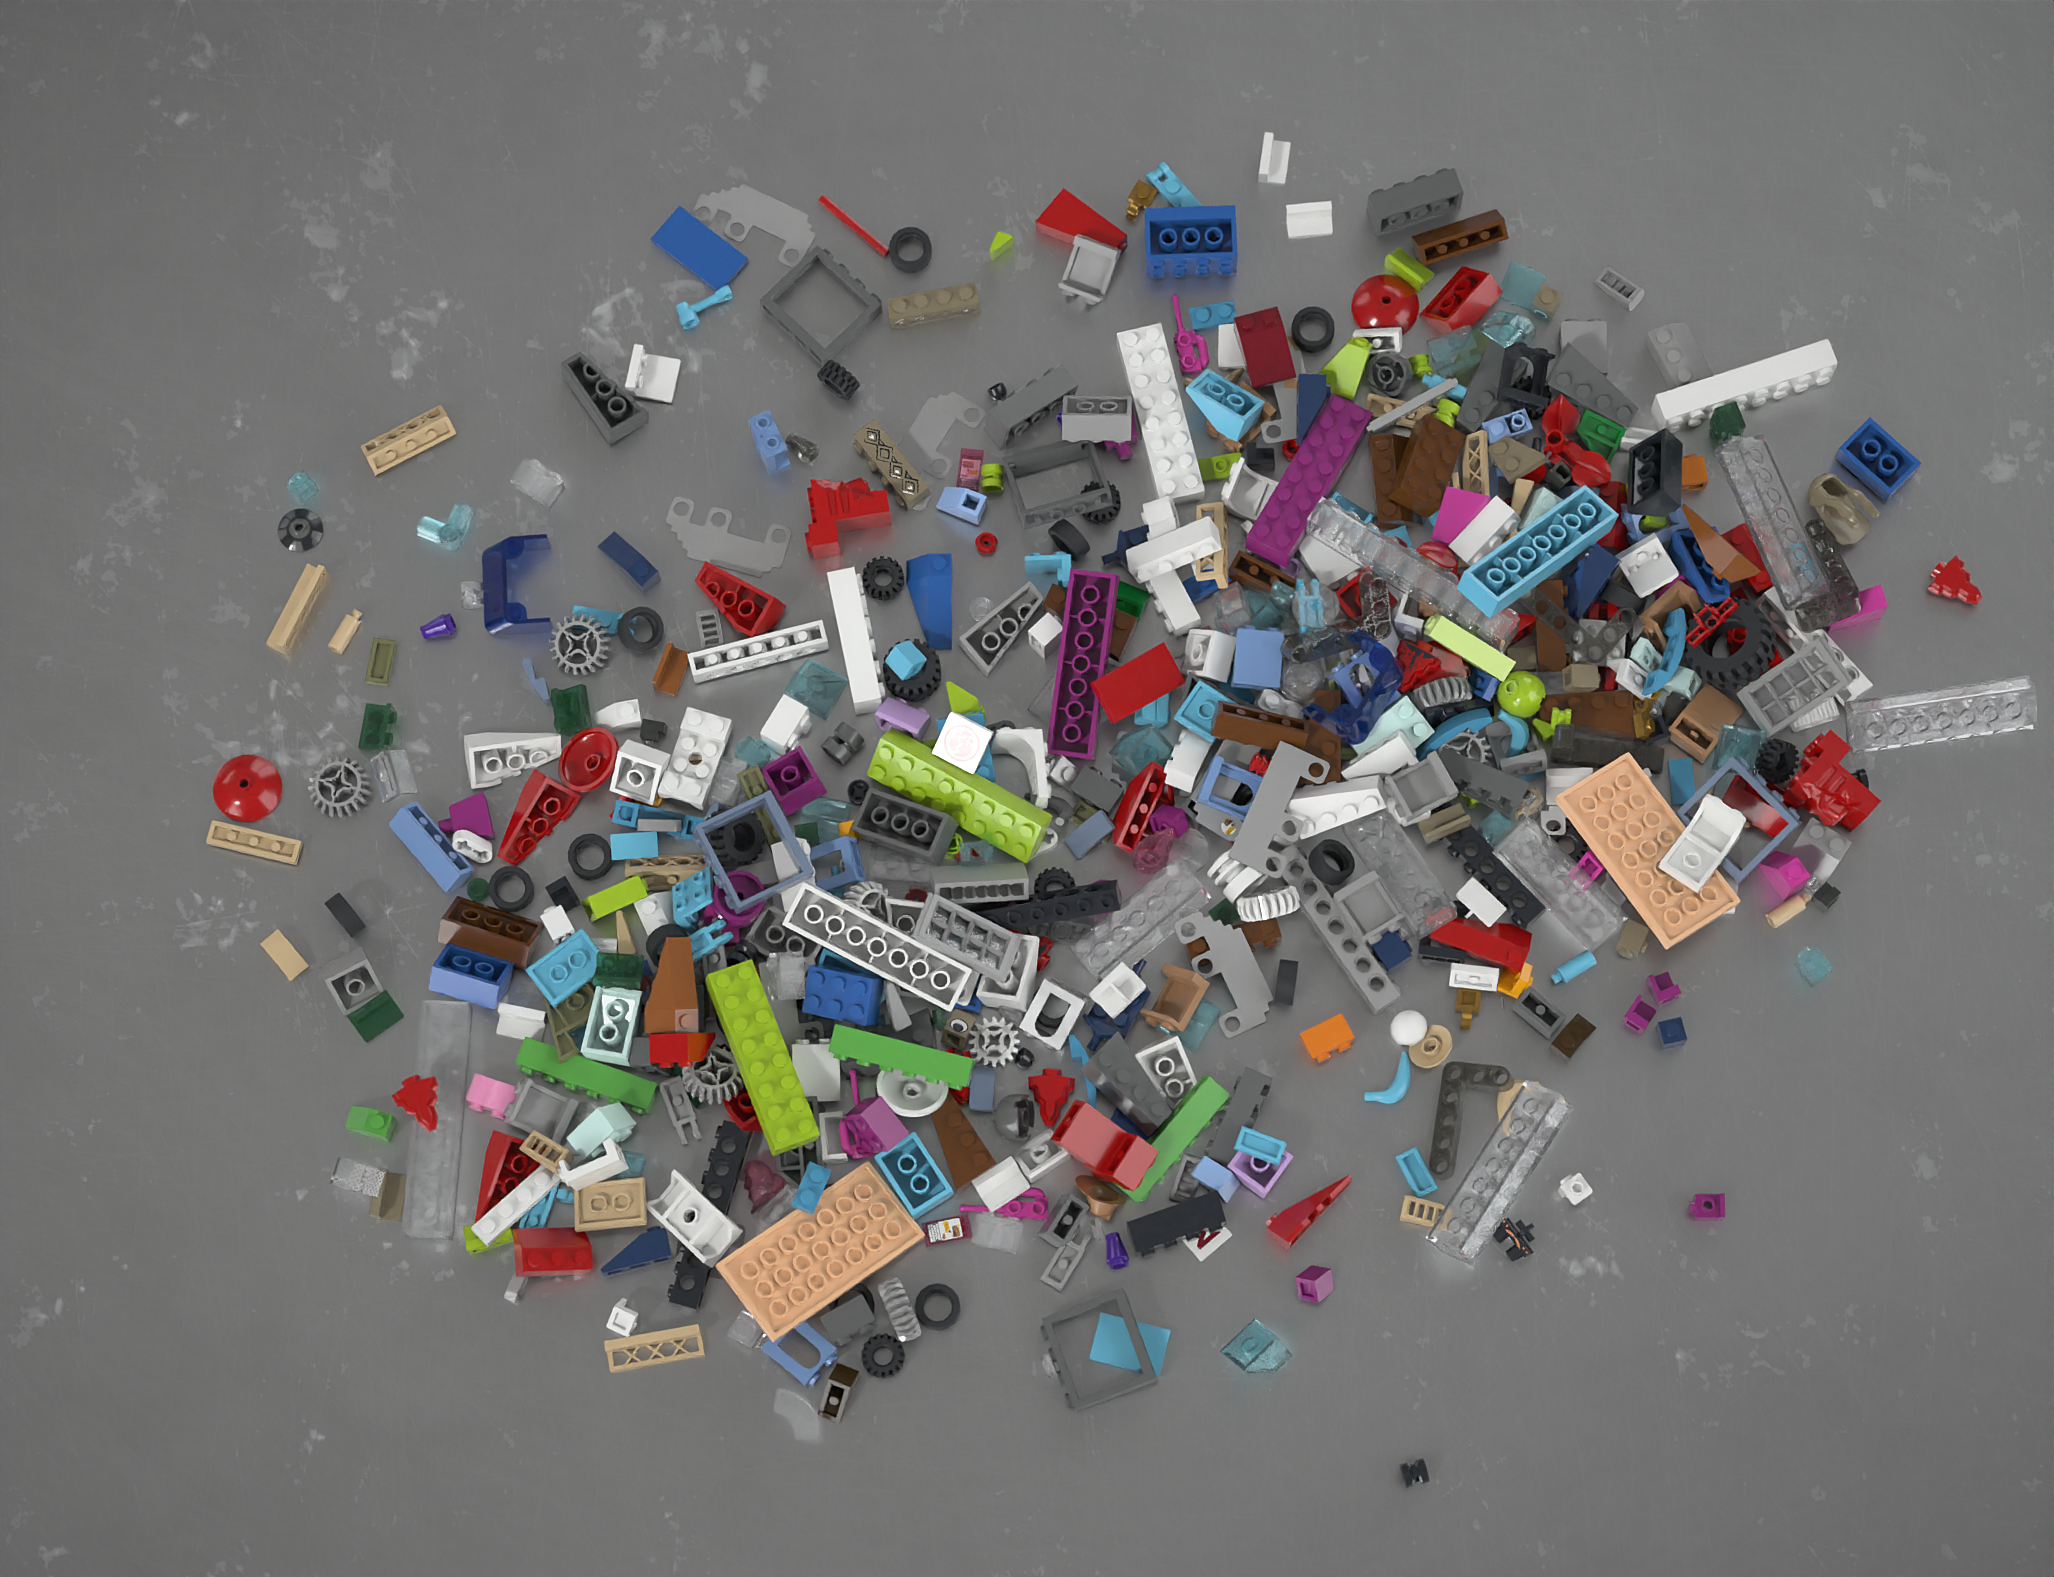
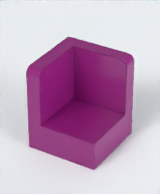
(1662, 988)
(1639, 1015)
(1314, 1283)

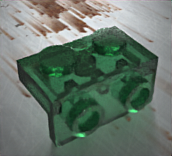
(571, 710)
(377, 727)
(619, 970)

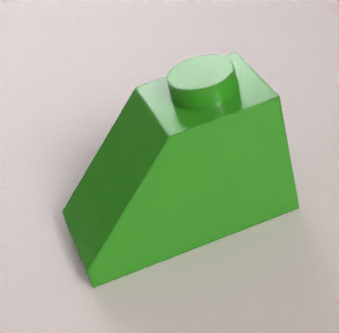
(371, 1123)

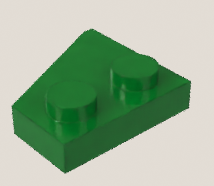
(1600, 434)

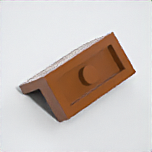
(671, 670)

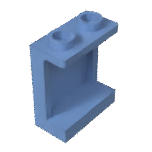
(1257, 658)

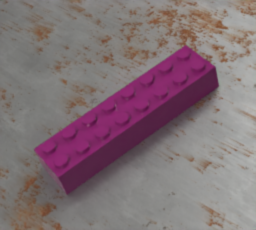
(1308, 479)
(1080, 662)

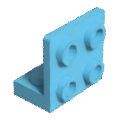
(1045, 564)
(690, 897)

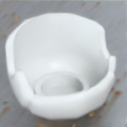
(1408, 1028)

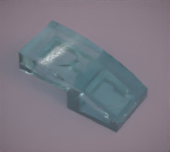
(1282, 597)

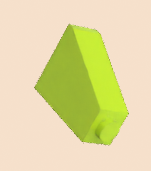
(1347, 367)
(615, 898)

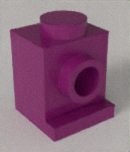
(1169, 816)
(1716, 1213)

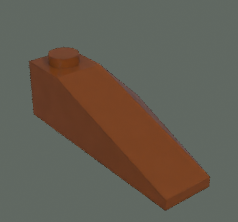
(1718, 552)
(673, 993)

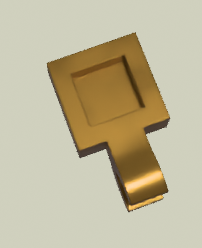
(1140, 197)
(1643, 722)
(1468, 1002)

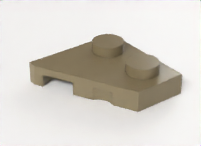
(1515, 458)

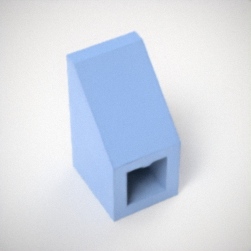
(1511, 425)
(963, 503)

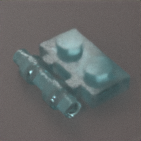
(1453, 344)

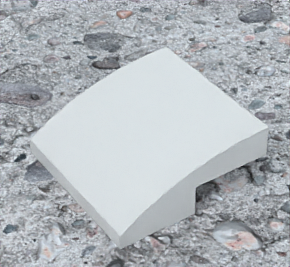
(1228, 350)

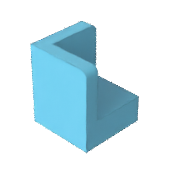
(905, 660)

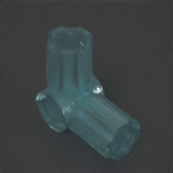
(456, 525)

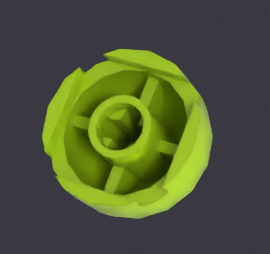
(1521, 694)

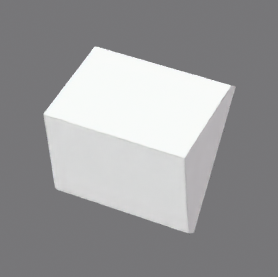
(1040, 1156)

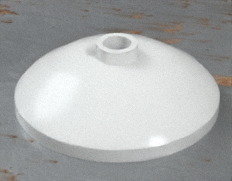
(897, 1088)

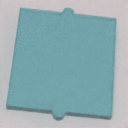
(1521, 285)

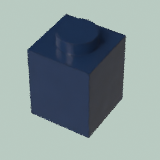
(1671, 1033)

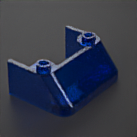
(499, 615)
(1356, 724)

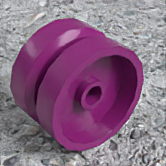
(745, 886)

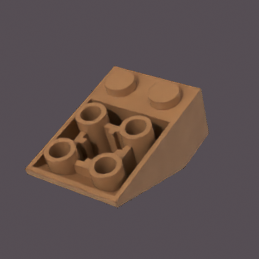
(1701, 721)

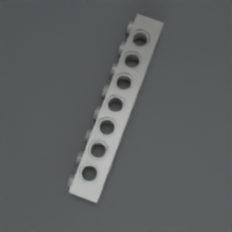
(1376, 999)

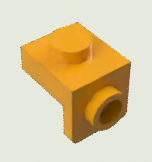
(1514, 984)

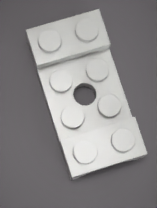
(699, 735)
(708, 1233)

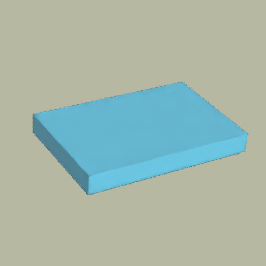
(565, 968)
(1114, 1346)

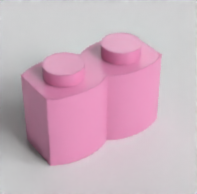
(489, 1095)

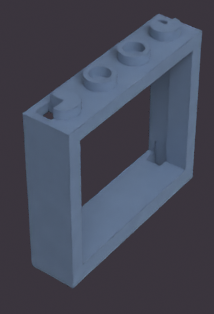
(1772, 798)
(785, 833)

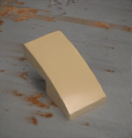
(284, 954)

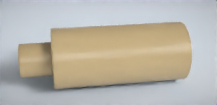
(345, 632)
(1787, 910)

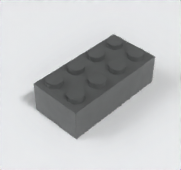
(1414, 201)
(904, 826)

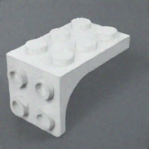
(1246, 492)
(1029, 748)
(1704, 843)

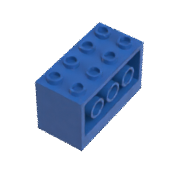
(1190, 241)

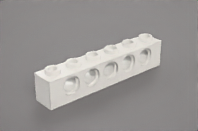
(1787, 628)
(758, 651)

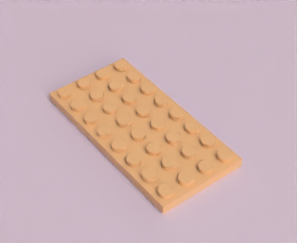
(1631, 834)
(819, 1257)

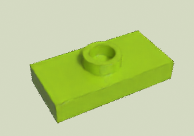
(1217, 467)

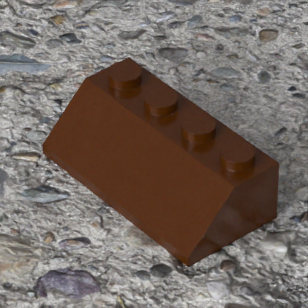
(1385, 458)
(490, 931)

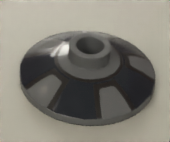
(304, 539)

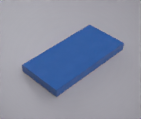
(699, 249)

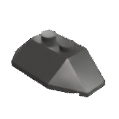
(793, 1163)

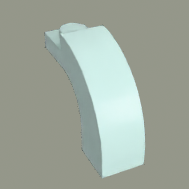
(1684, 680)

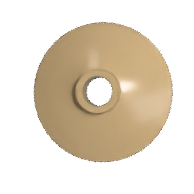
(1432, 1048)

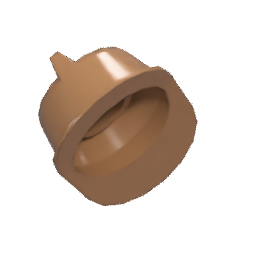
(1099, 1196)

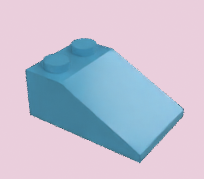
(1225, 404)

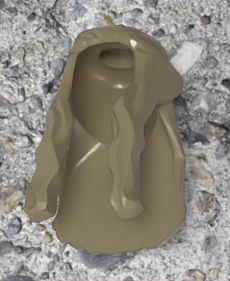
(1838, 511)

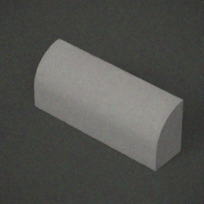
(981, 882)

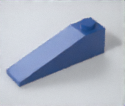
(1692, 565)
(931, 592)

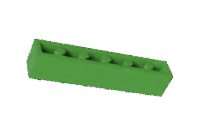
(901, 1055)
(587, 1076)
(1180, 1131)

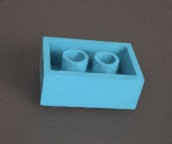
(914, 1176)

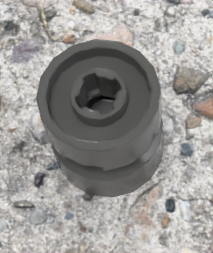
(842, 743)

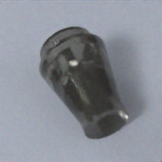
(803, 448)
(1673, 707)

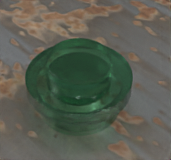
(478, 889)

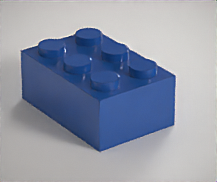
(1878, 460)
(471, 976)
(843, 994)

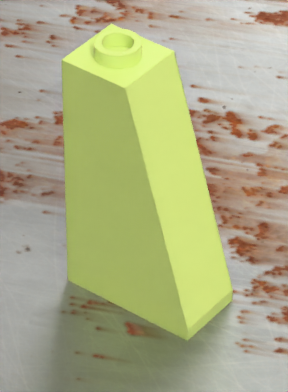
(1468, 647)

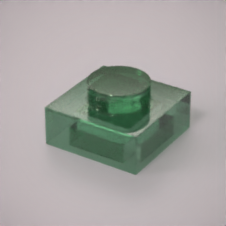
(809, 832)
(1225, 912)
(939, 1017)

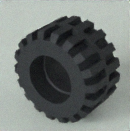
(918, 687)
(747, 840)

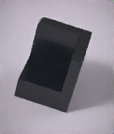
(1260, 458)
(1661, 734)
(563, 894)

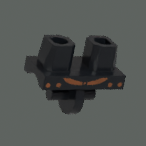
(1521, 1247)

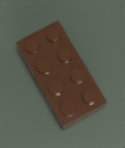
(1426, 466)

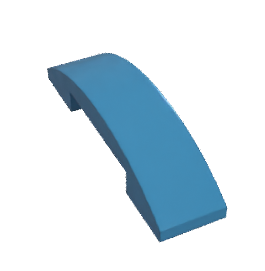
(1676, 631)
(1473, 719)
(629, 813)
(1079, 1054)

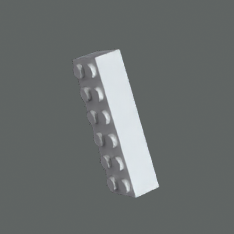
(855, 640)

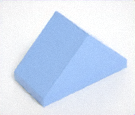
(1215, 1178)

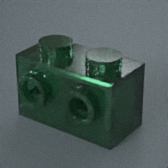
(1726, 422)

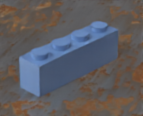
(431, 847)

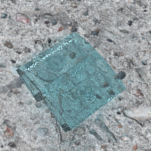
(827, 814)

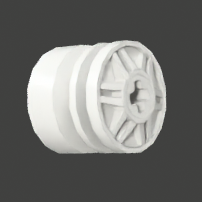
(1240, 877)

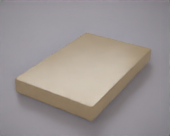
(611, 1205)

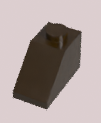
(1571, 1038)
(838, 1392)

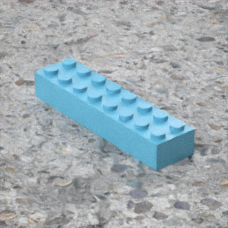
(1537, 551)

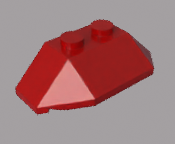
(1139, 802)

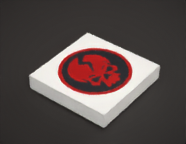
(962, 742)

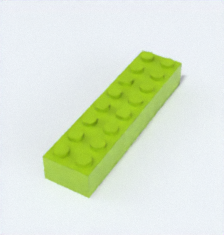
(967, 797)
(762, 1057)

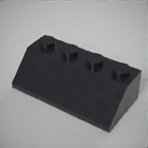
(1655, 475)
(1176, 1224)

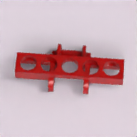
(1703, 625)

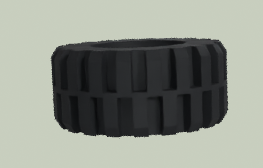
(1745, 663)

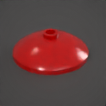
(1372, 313)
(588, 759)
(256, 799)

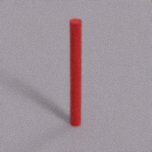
(856, 227)

